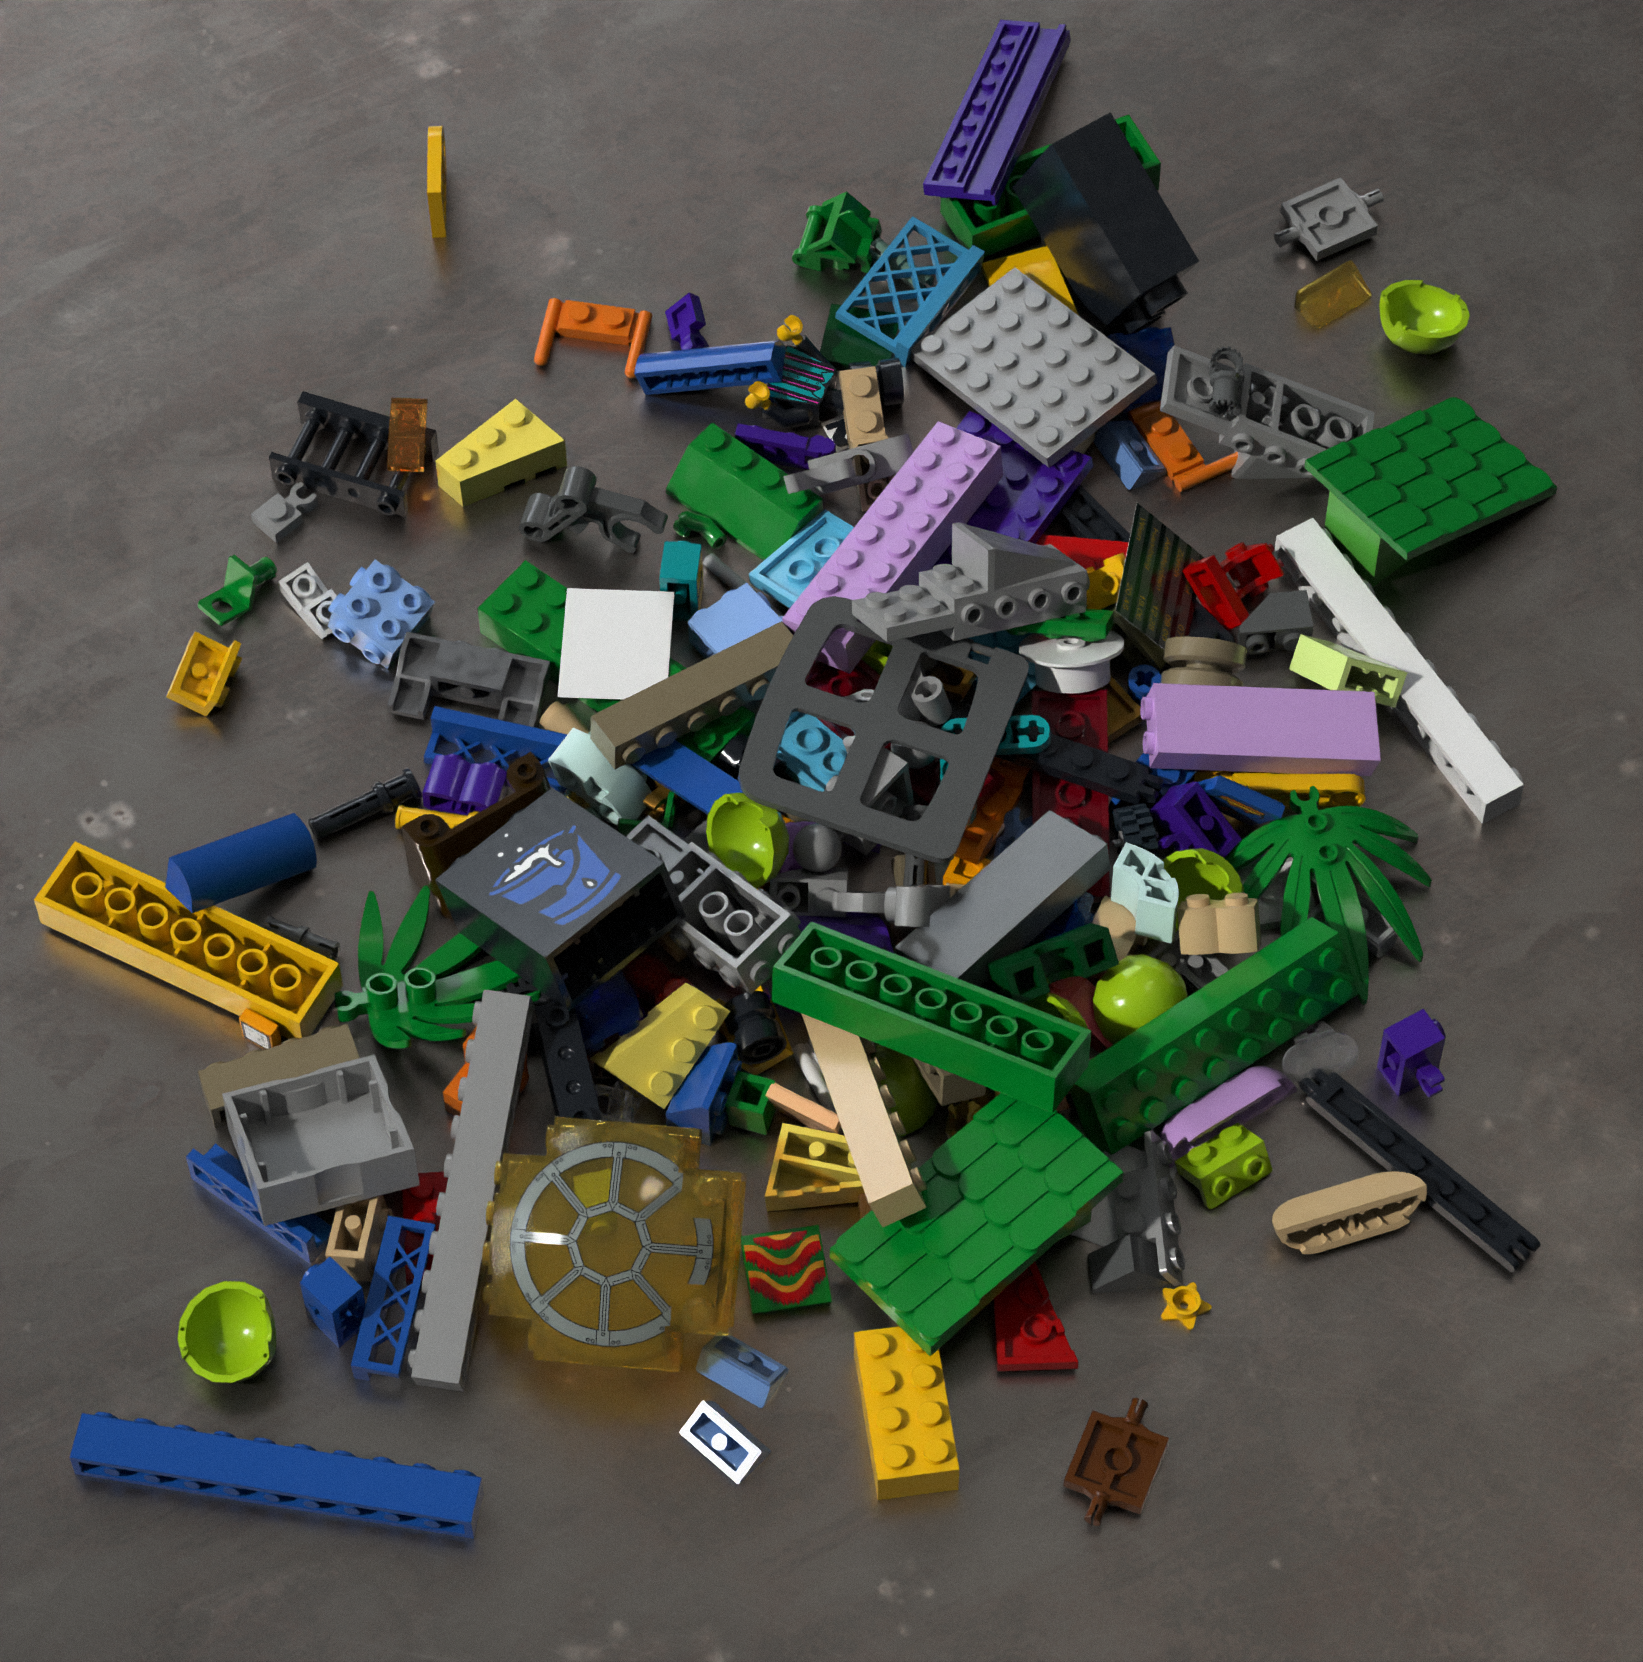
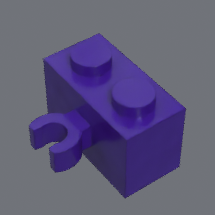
(1193, 821)
(1413, 1054)

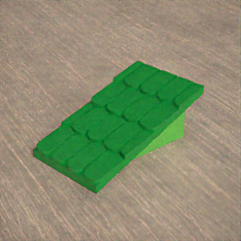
(1421, 485)
(993, 1208)

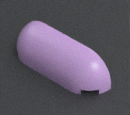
(1231, 1102)

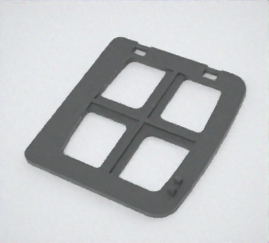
(878, 723)

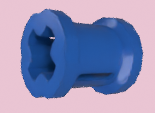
(1141, 680)

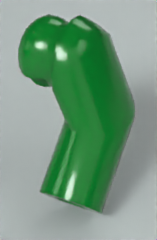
(702, 524)

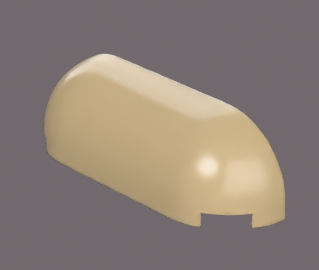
(1348, 1211)

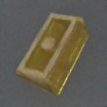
(1332, 295)

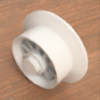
(1070, 662)

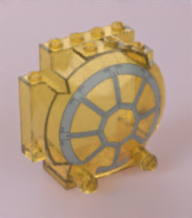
(615, 1244)

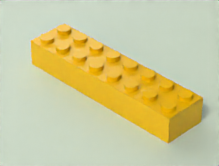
(199, 951)

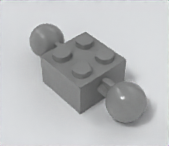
(887, 790)

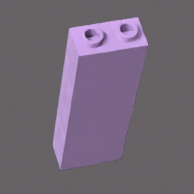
(1260, 729)

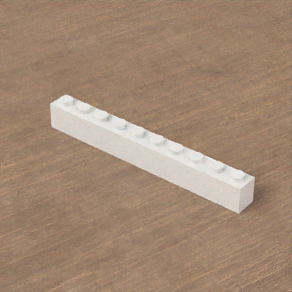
(1425, 703)

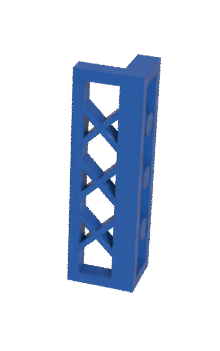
(492, 735)
(226, 1179)
(380, 1298)

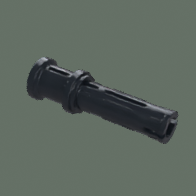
(380, 798)

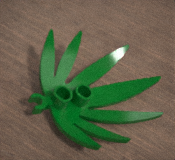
(1320, 850)
(403, 1003)

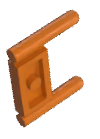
(594, 323)
(1175, 449)

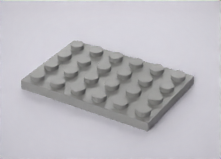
(1032, 367)

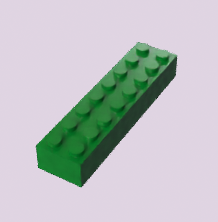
(528, 620)
(931, 1016)
(1212, 1035)

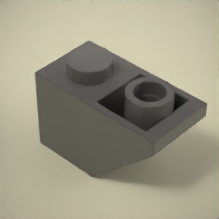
(1277, 623)

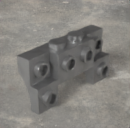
(467, 675)

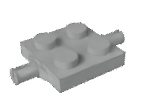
(1329, 218)

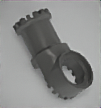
(1225, 383)

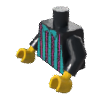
(806, 384)

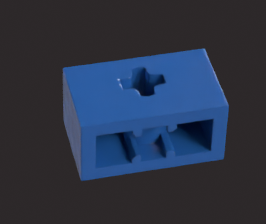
(333, 1301)

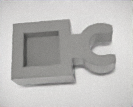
(283, 515)

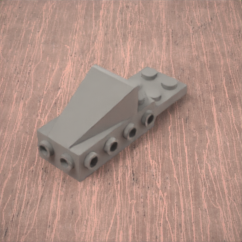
(1278, 417)
(987, 589)
(727, 919)

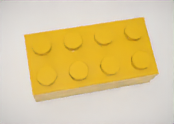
(905, 1415)

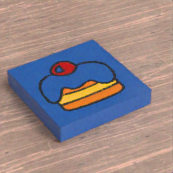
(1241, 801)

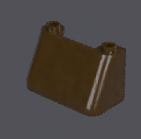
(434, 846)

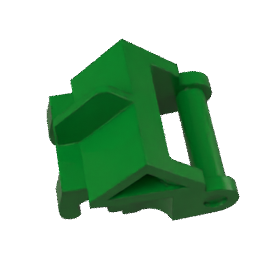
(845, 239)

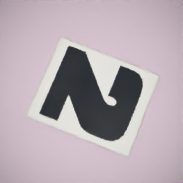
(836, 430)

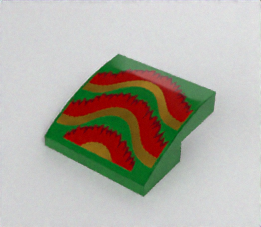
(785, 1269)

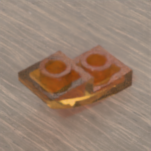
(407, 434)

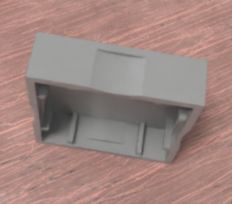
(320, 1140)

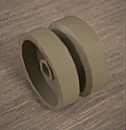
(1203, 661)

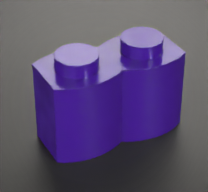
(462, 786)

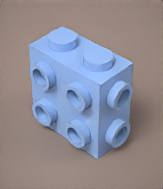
(379, 612)
(731, 620)

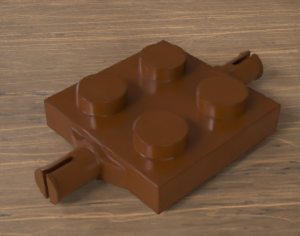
(1116, 1462)

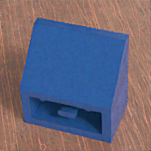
(704, 1092)

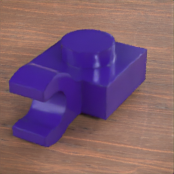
(685, 321)

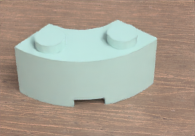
(587, 773)
(1147, 892)

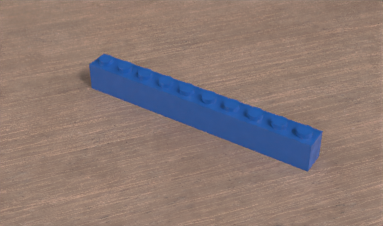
(277, 1474)

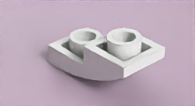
(309, 598)

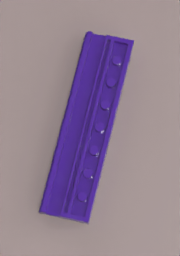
(997, 112)

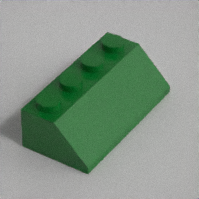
(740, 492)

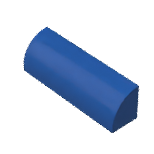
(710, 367)
(687, 775)
(241, 863)

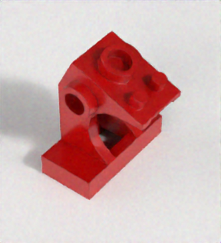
(1249, 569)

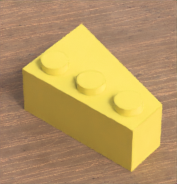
(498, 453)
(665, 1044)
(811, 1170)

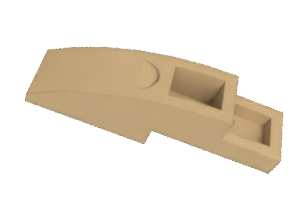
(863, 425)

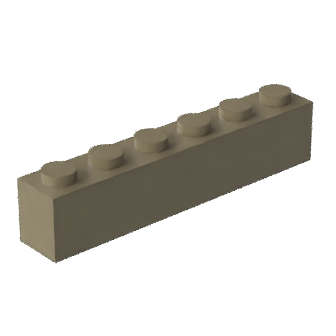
(689, 698)

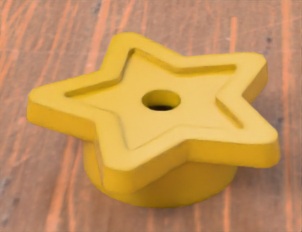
(1188, 1295)

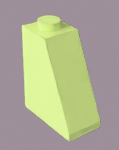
(1346, 670)

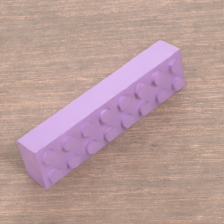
(903, 530)

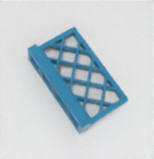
(931, 310)

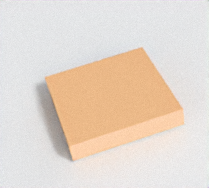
(803, 1110)

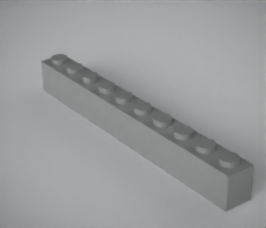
(481, 1137)

